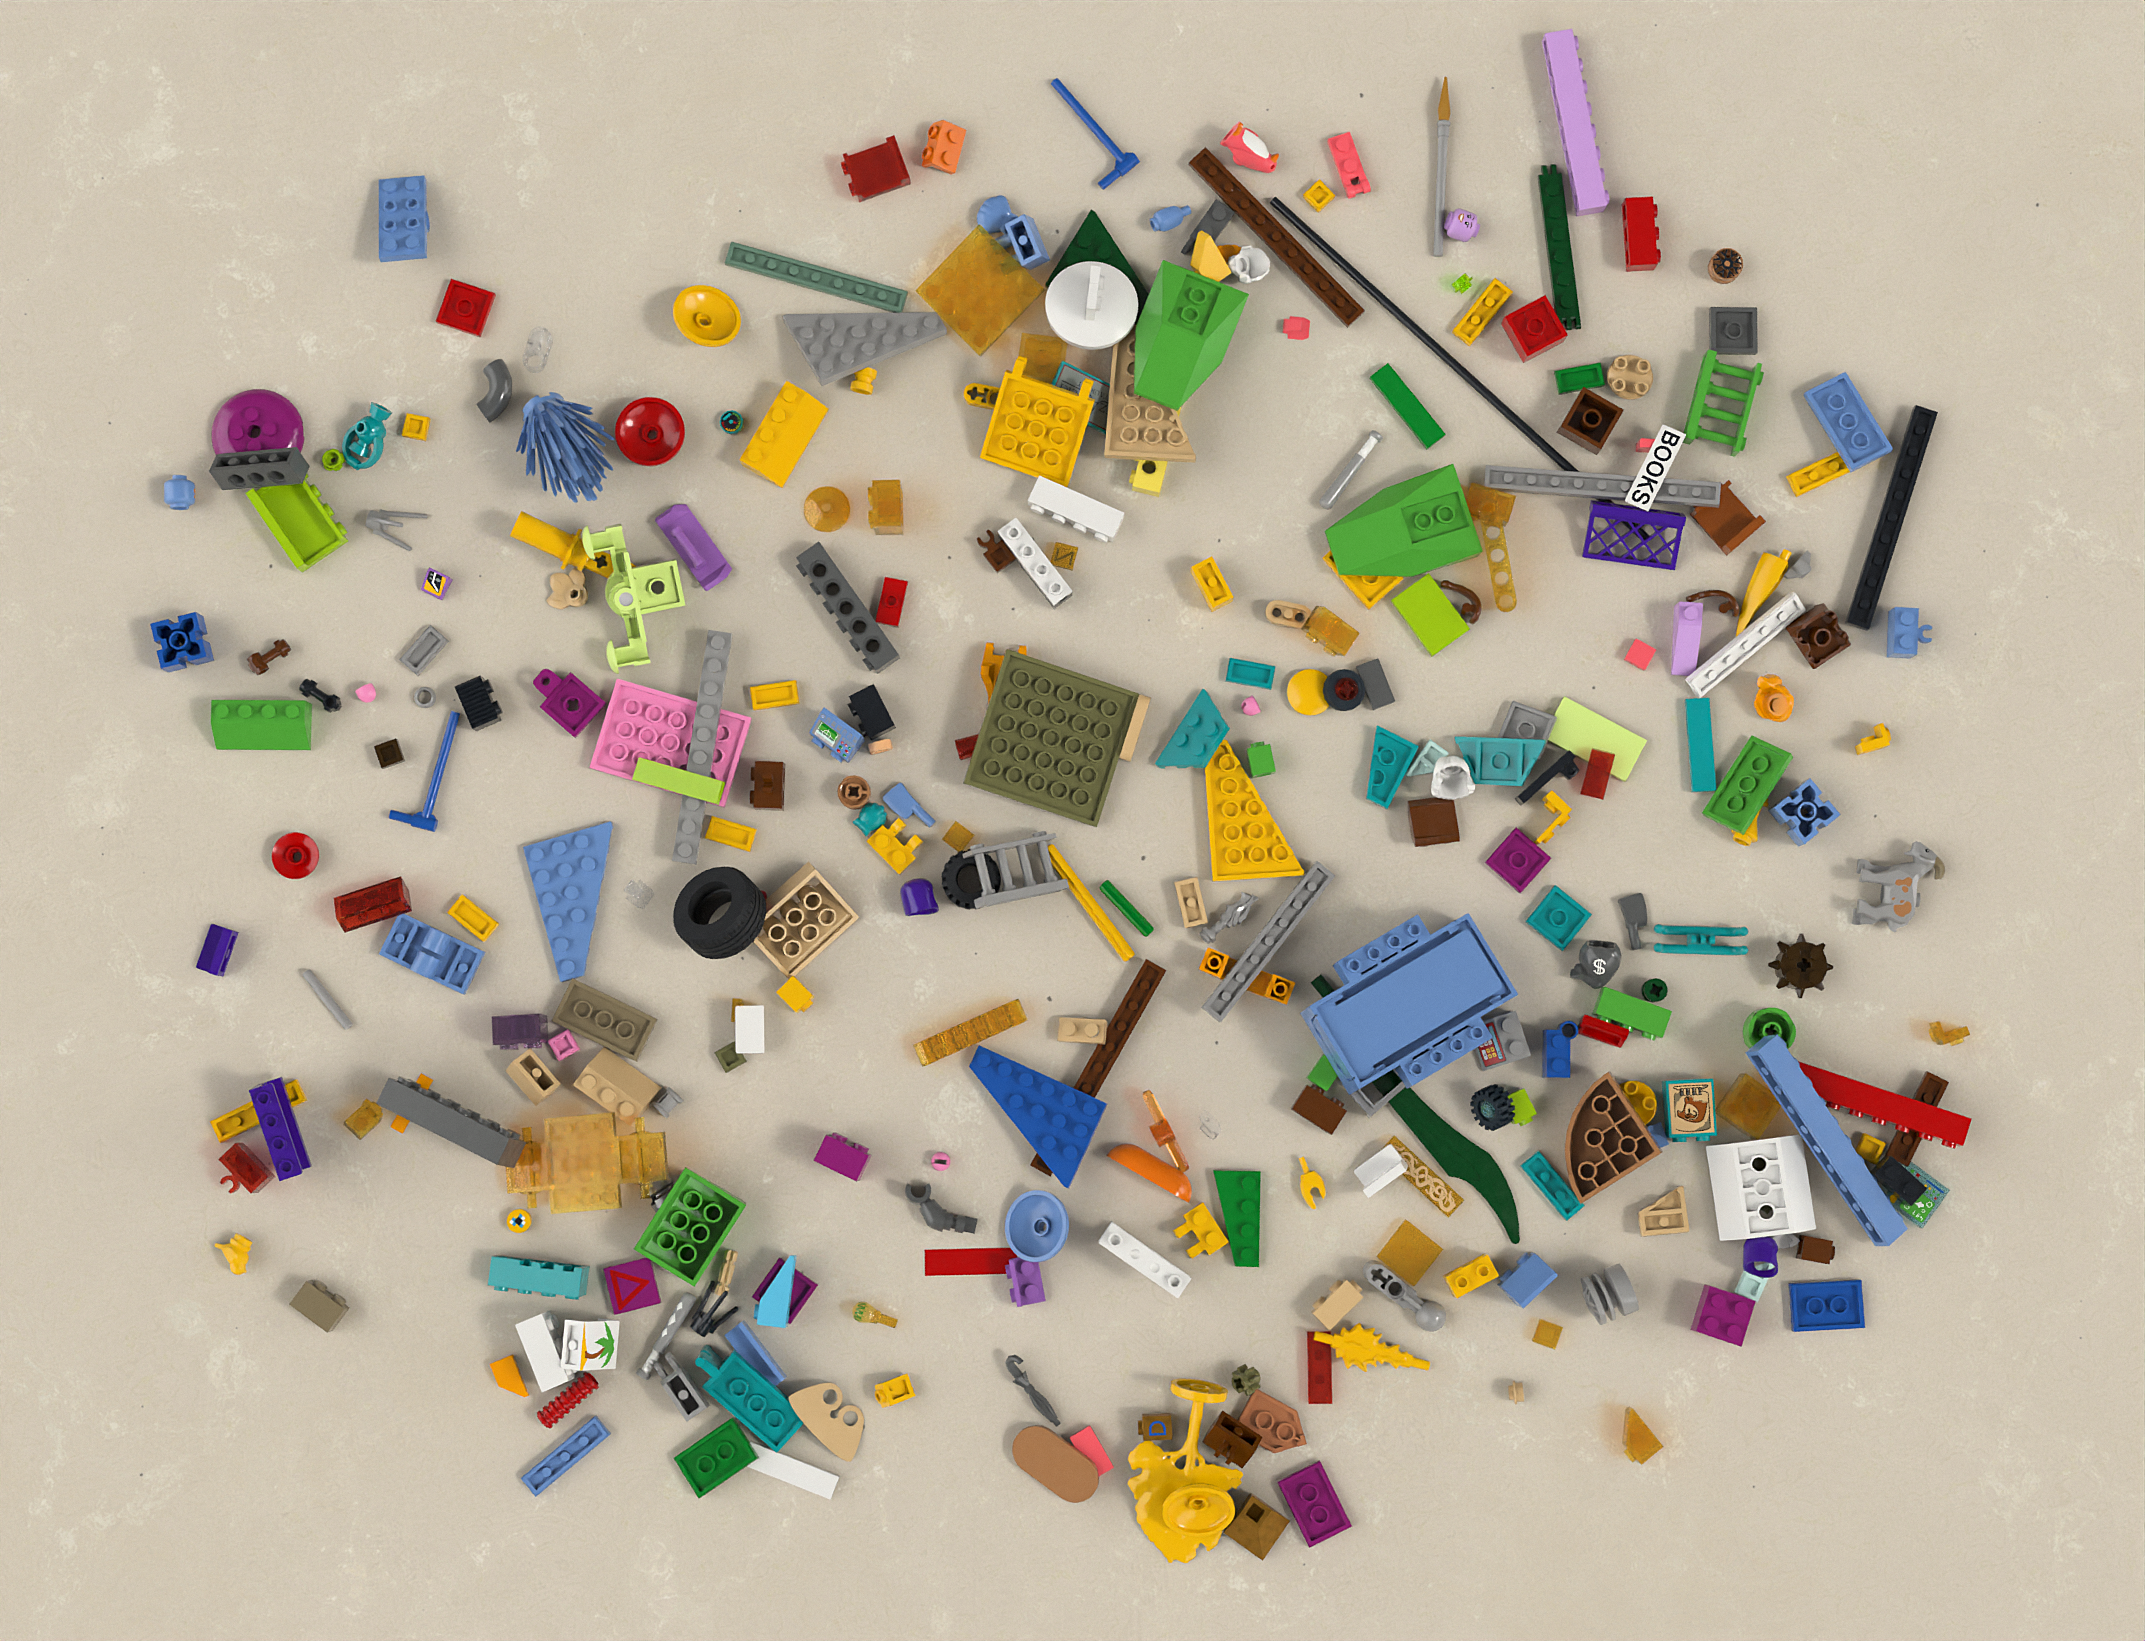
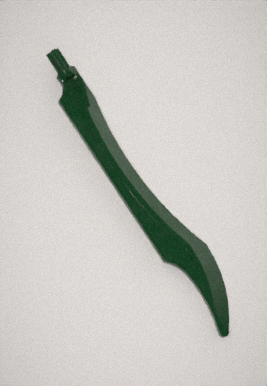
(1448, 1147)

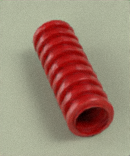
(567, 1400)

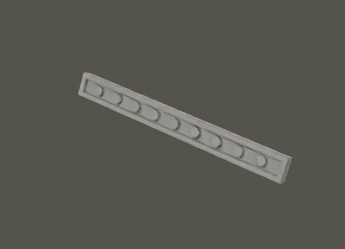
(1597, 485)
(703, 743)

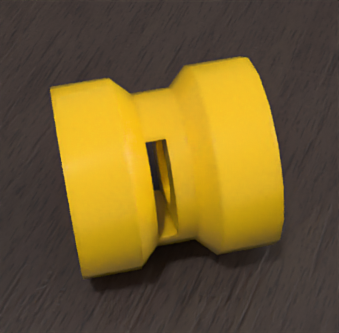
(863, 381)

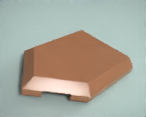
(1273, 1421)

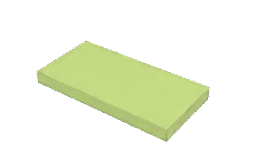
(1583, 729)

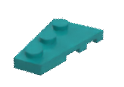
(1388, 766)

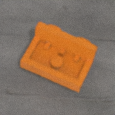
(943, 146)

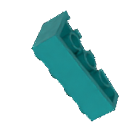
(538, 1276)

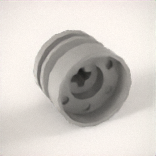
(1609, 1294)

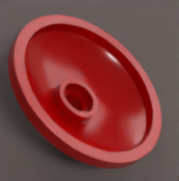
(642, 418)

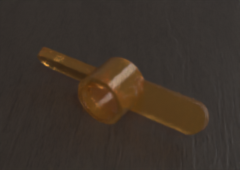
(1163, 1133)

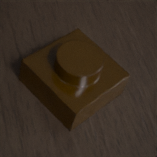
(389, 753)

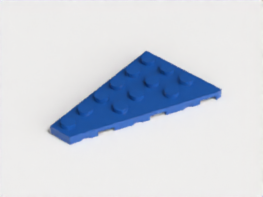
(1047, 1112)

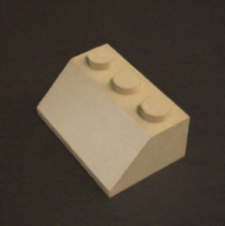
(617, 1086)

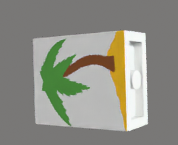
(590, 1344)

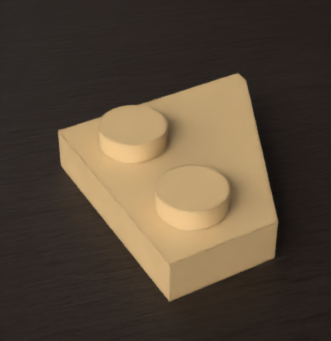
(1665, 1215)

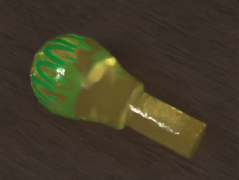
(866, 1313)

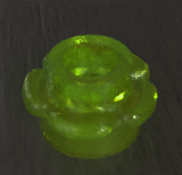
(1462, 283)

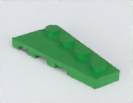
(1241, 1212)

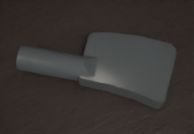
(1635, 916)

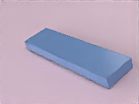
(565, 1456)

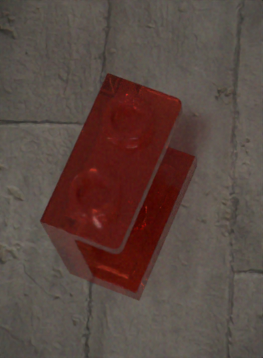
(876, 170)

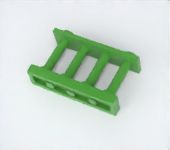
(1705, 387)

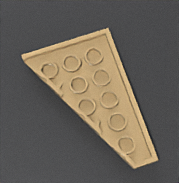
(1137, 425)

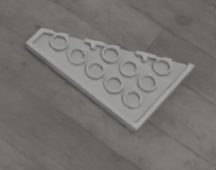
(853, 341)

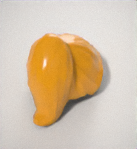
(1773, 699)

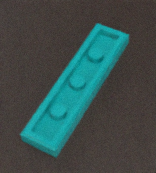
(1700, 745)

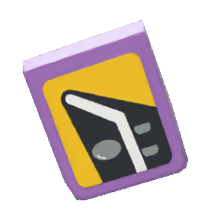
(436, 583)

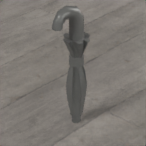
(1038, 1400)

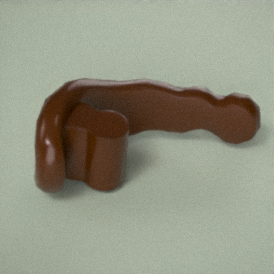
(1723, 607)
(1467, 610)

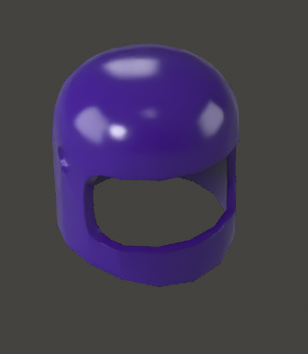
(918, 897)
(1760, 1250)

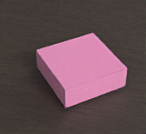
(564, 1045)

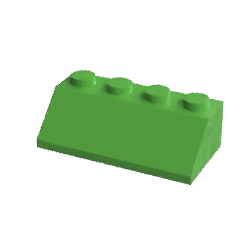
(261, 724)

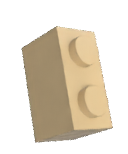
(532, 1077)

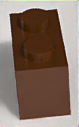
(1319, 1109)

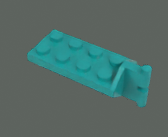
(749, 1397)

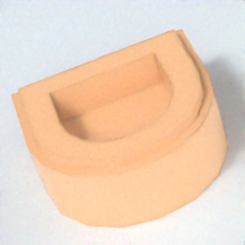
(880, 746)

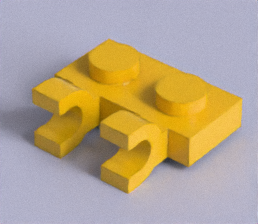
(891, 849)
(1204, 1228)

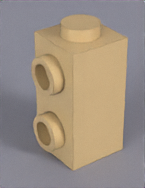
(1338, 1303)

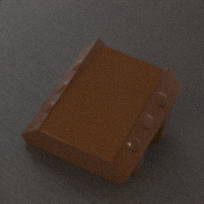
(1818, 635)
(1433, 821)

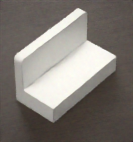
(749, 1029)
(1380, 1169)

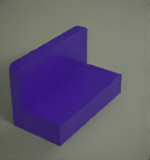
(217, 950)

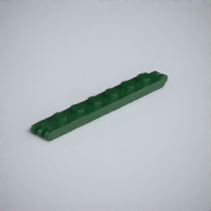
(1558, 247)

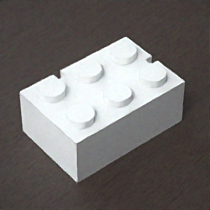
(544, 1350)

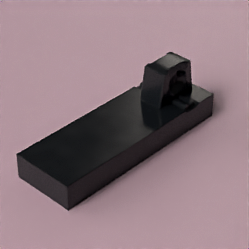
(1564, 766)

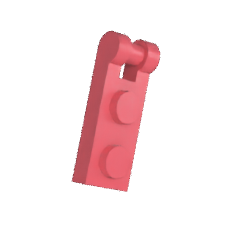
(1348, 164)

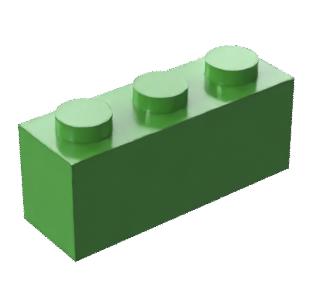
(1631, 1013)

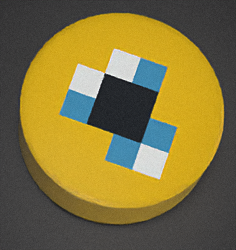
(519, 1220)

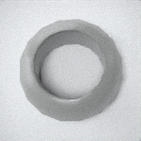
(430, 703)

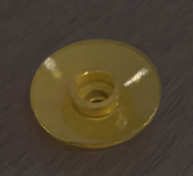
(829, 520)

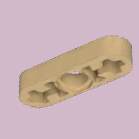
(1135, 728)

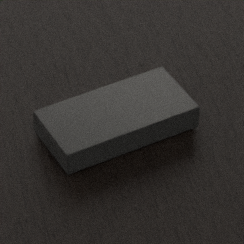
(1375, 684)

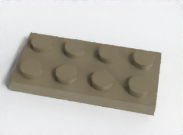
(604, 1020)

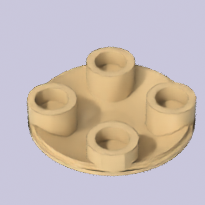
(1630, 377)

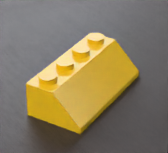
(783, 434)

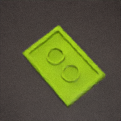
(1430, 615)

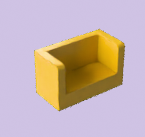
(1211, 584)

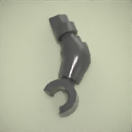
(937, 1217)

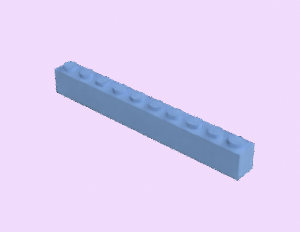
(1826, 1140)

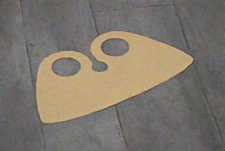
(815, 1414)

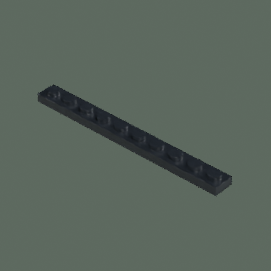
(1891, 518)

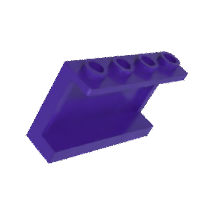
(280, 1128)

